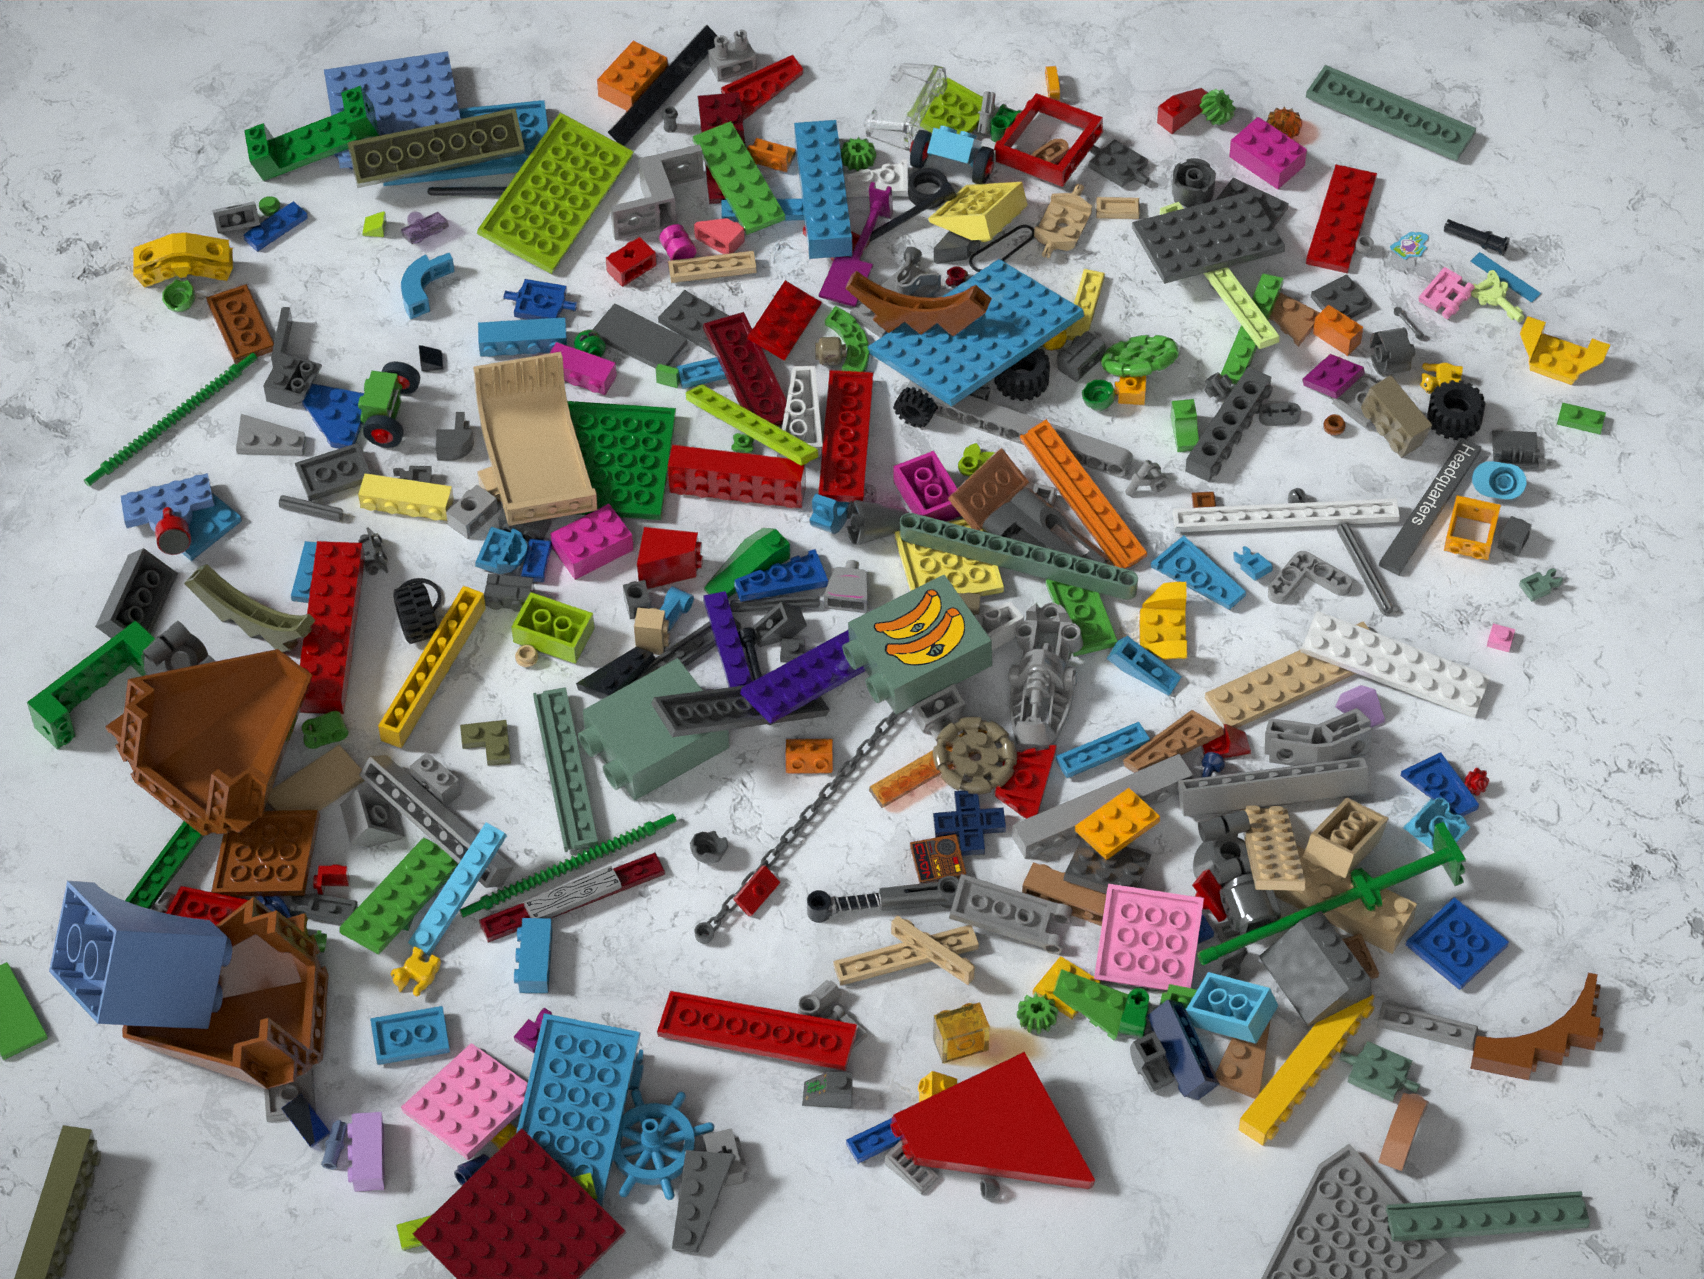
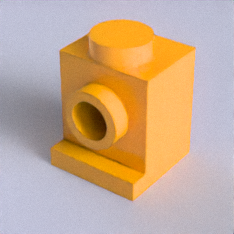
(1131, 390)

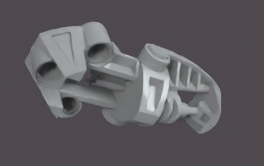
(1043, 674)

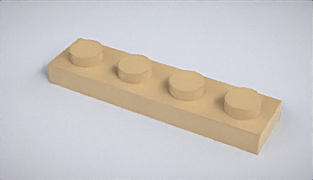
(712, 266)
(931, 949)

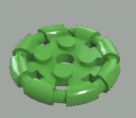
(1140, 356)

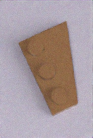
(1293, 318)

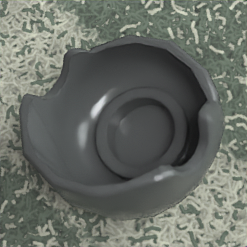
(708, 847)

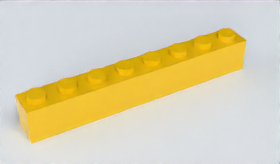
(432, 667)
(1302, 1071)

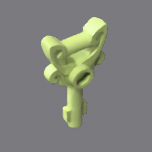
(1496, 295)

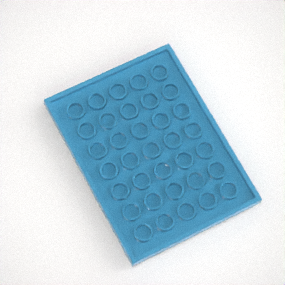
(1015, 324)

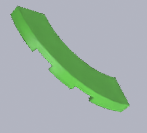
(853, 337)

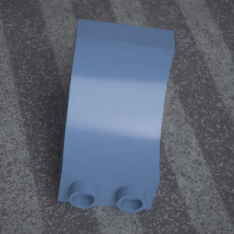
(137, 961)

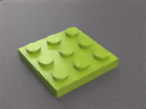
(954, 109)

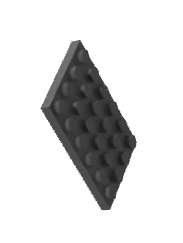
(1208, 237)

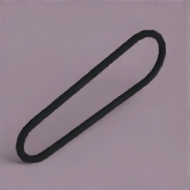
(999, 239)

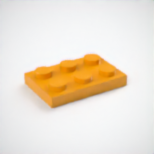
(1117, 823)

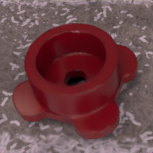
(956, 276)

